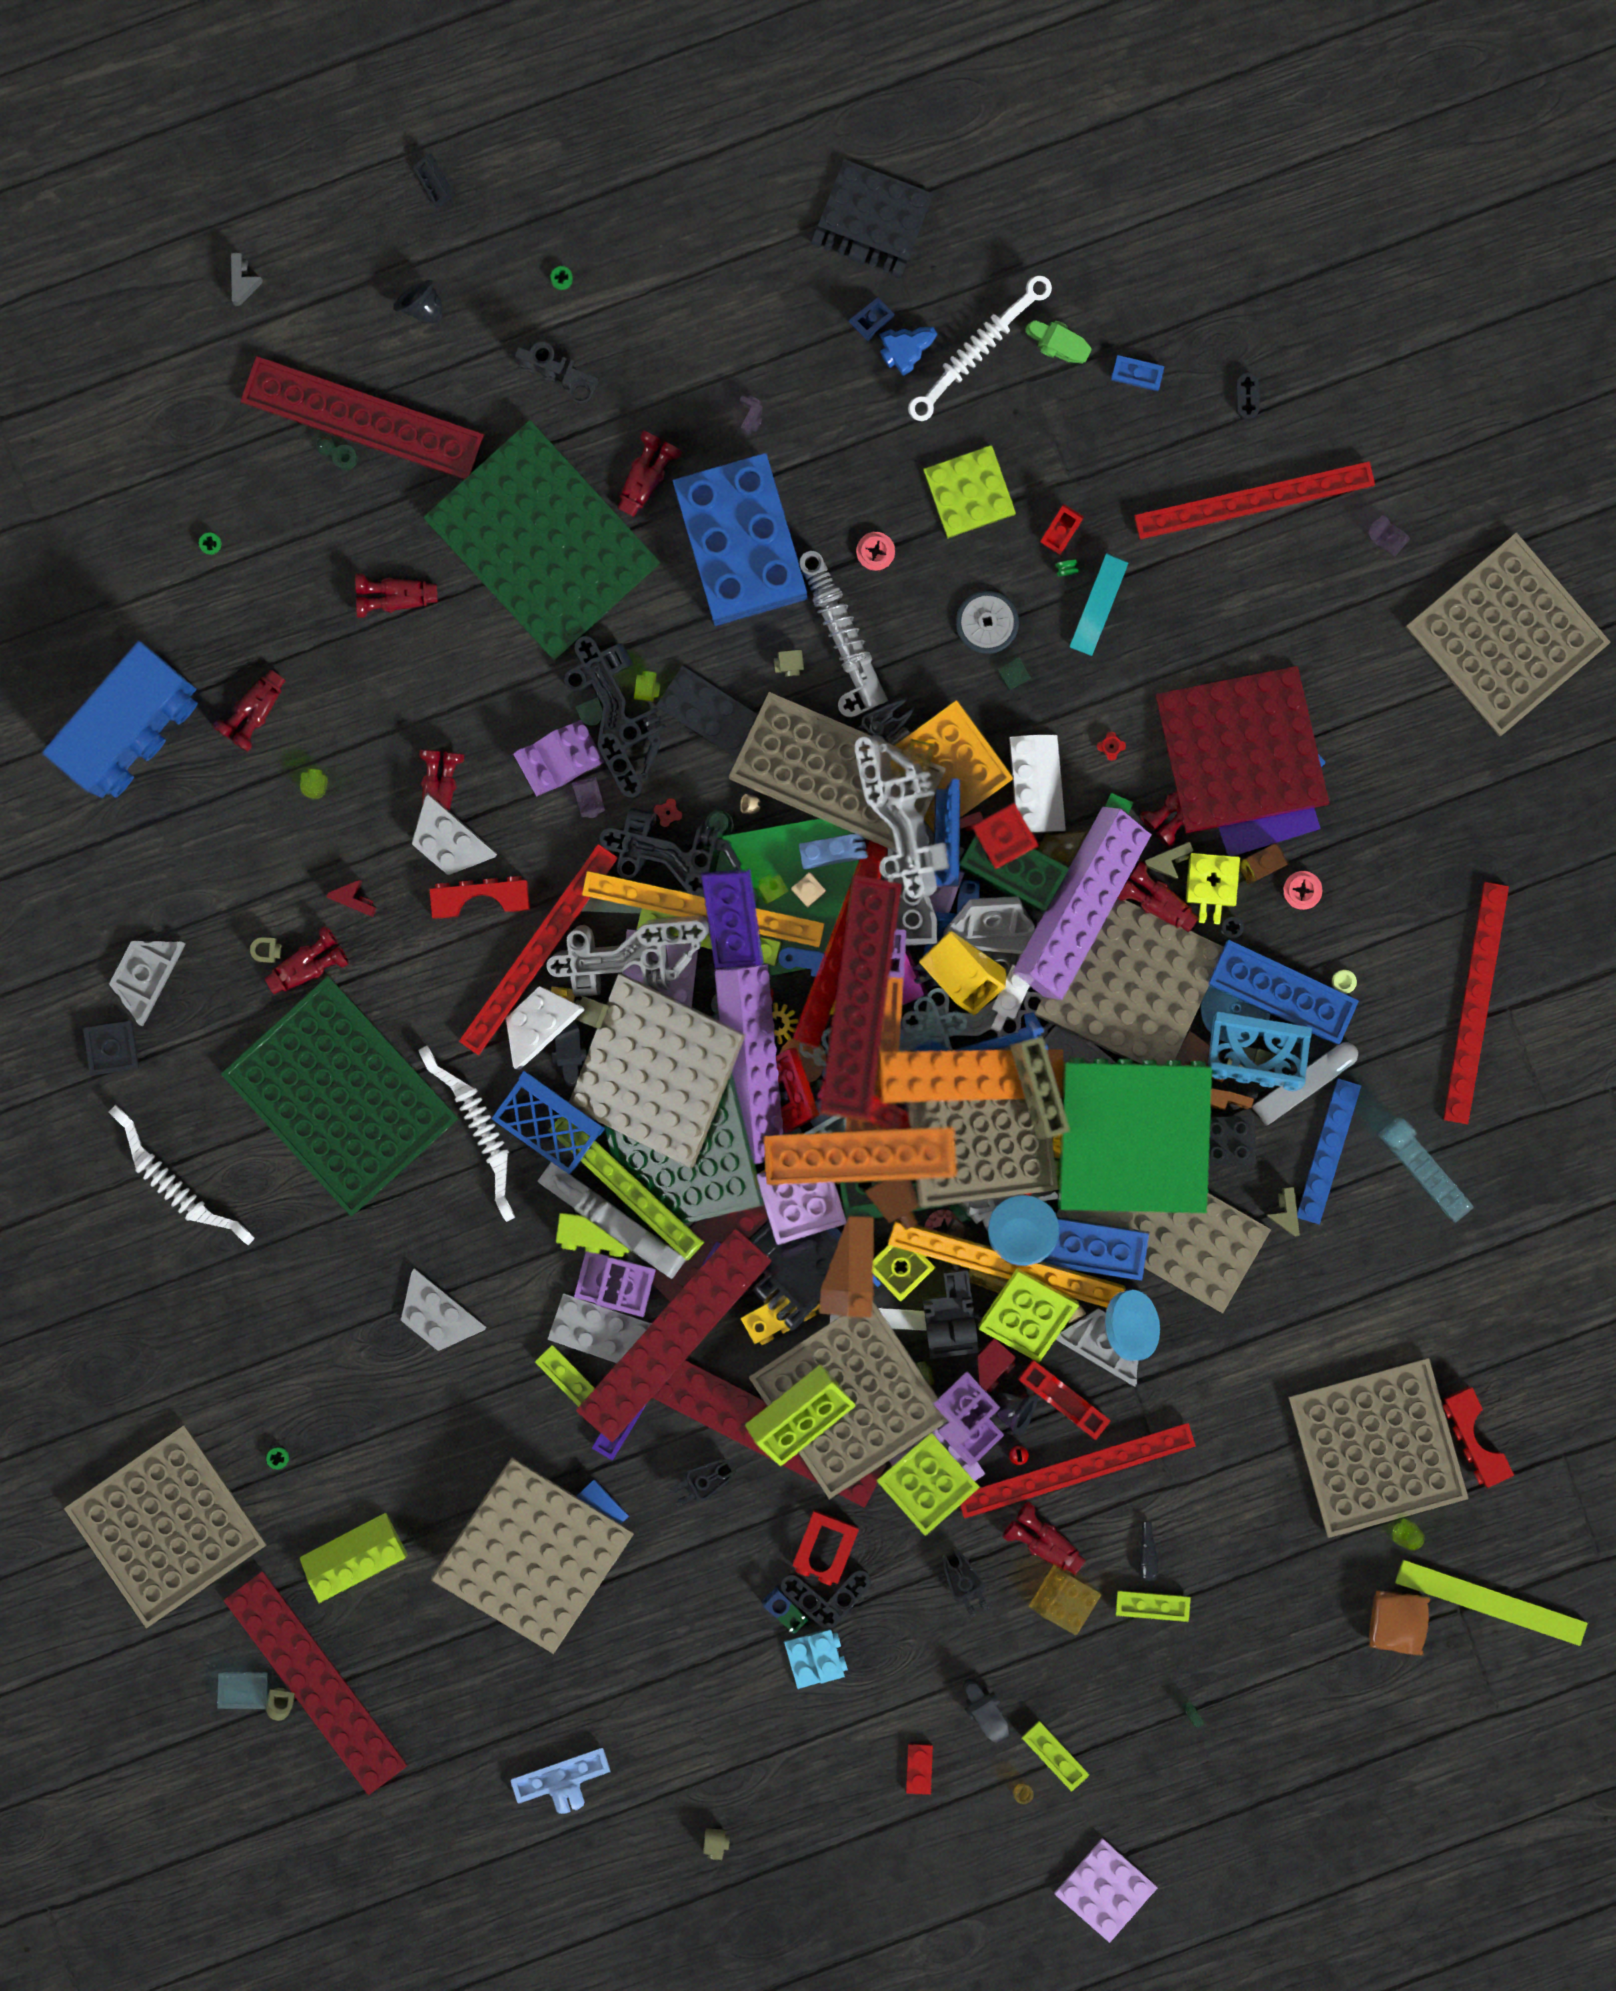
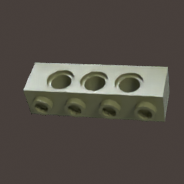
(1039, 1088)

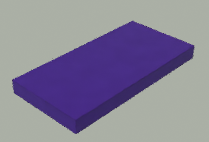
(1266, 831)
(732, 918)

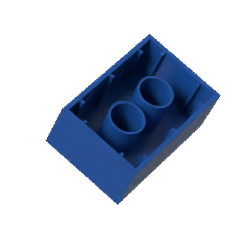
(740, 539)
(122, 722)

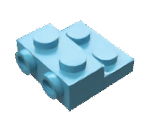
(815, 1658)

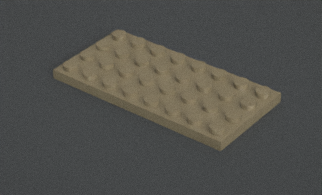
(815, 768)
(1193, 1250)

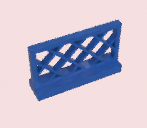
(948, 831)
(558, 1104)

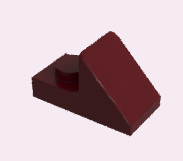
(346, 896)

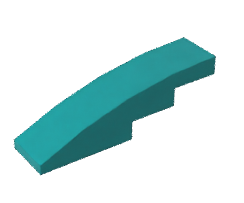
(1099, 604)

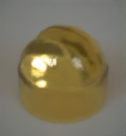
(1026, 1795)

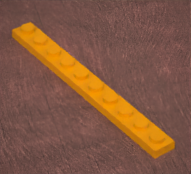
(686, 904)
(987, 1260)

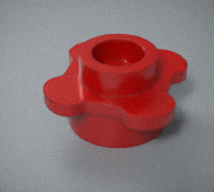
(1111, 739)
(670, 806)

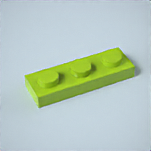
(565, 1375)
(1153, 1606)
(1055, 1756)

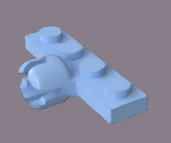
(562, 1780)

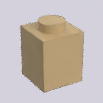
(808, 890)

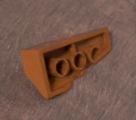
(850, 1274)

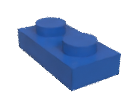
(1137, 373)

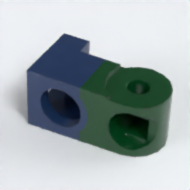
(784, 1610)

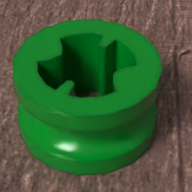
(566, 283)
(204, 548)
(1066, 568)
(274, 1451)

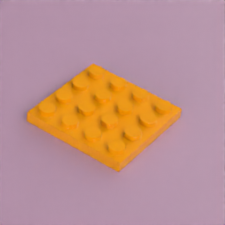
(964, 755)

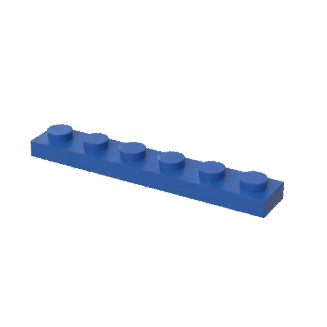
(1328, 1151)

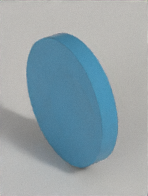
(1219, 1001)
(1023, 1230)
(1132, 1325)

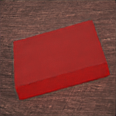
(1005, 836)

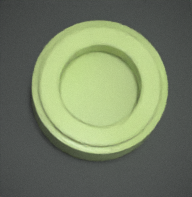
(1344, 981)

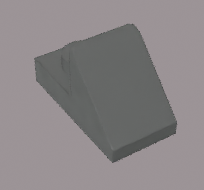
(242, 286)

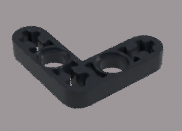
(830, 1605)

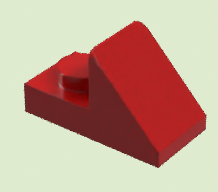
(1062, 529)

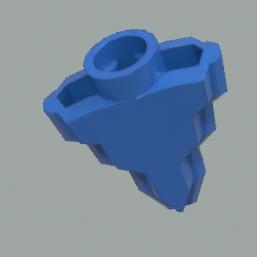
(905, 347)

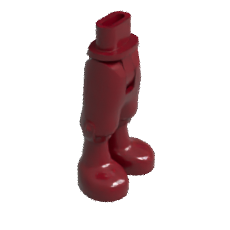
(644, 479)
(398, 594)
(254, 705)
(440, 789)
(1154, 819)
(1162, 903)
(302, 966)
(1050, 1544)

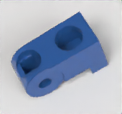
(967, 890)
(800, 957)

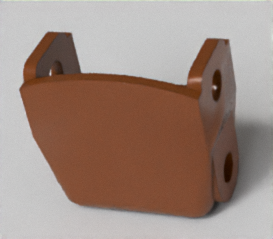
(1399, 1622)

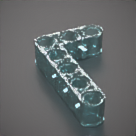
(1401, 1141)

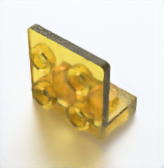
(1064, 1600)

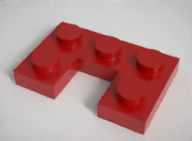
(802, 1103)

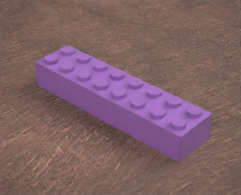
(1082, 903)
(747, 1007)

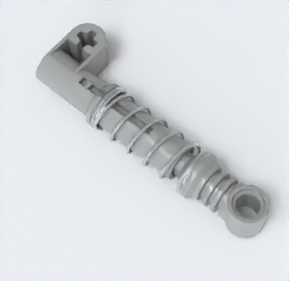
(856, 659)

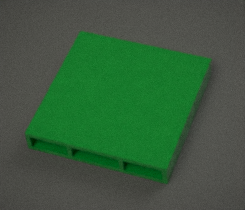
(778, 853)
(1135, 1136)

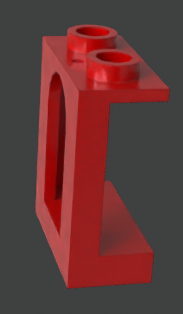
(802, 1558)

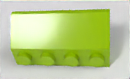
(800, 1415)
(353, 1557)

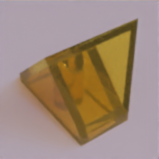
(917, 752)
(1062, 846)

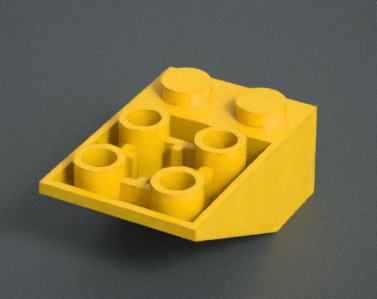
(964, 972)

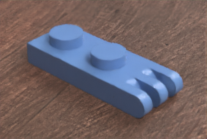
(832, 851)

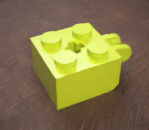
(1200, 890)
(901, 1283)

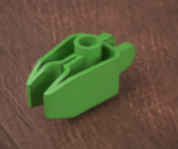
(1059, 341)

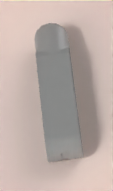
(1317, 1075)

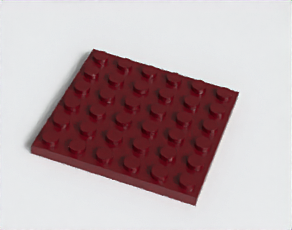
(1242, 749)

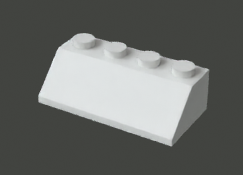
(1037, 782)

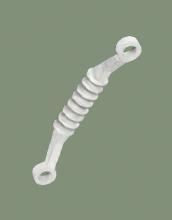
(993, 331)
(498, 1157)
(143, 1161)

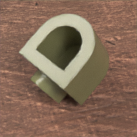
(789, 663)
(265, 950)
(279, 1703)
(715, 1843)

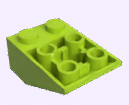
(579, 1231)

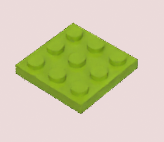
(969, 491)
(1028, 1315)
(928, 1483)

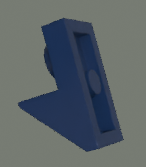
(871, 318)

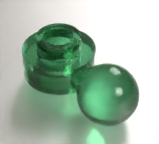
(326, 446)

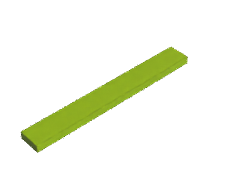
(632, 1192)
(1491, 1602)

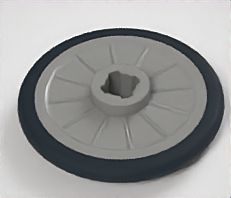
(988, 638)

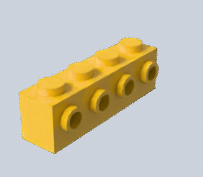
(765, 1322)

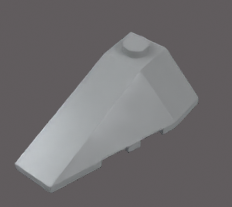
(915, 915)

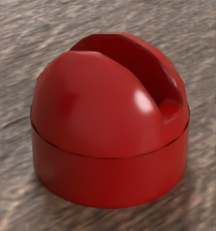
(1013, 1455)

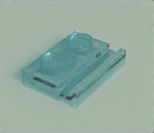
(242, 1690)

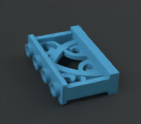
(1254, 1027)

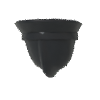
(421, 303)
(1016, 1410)

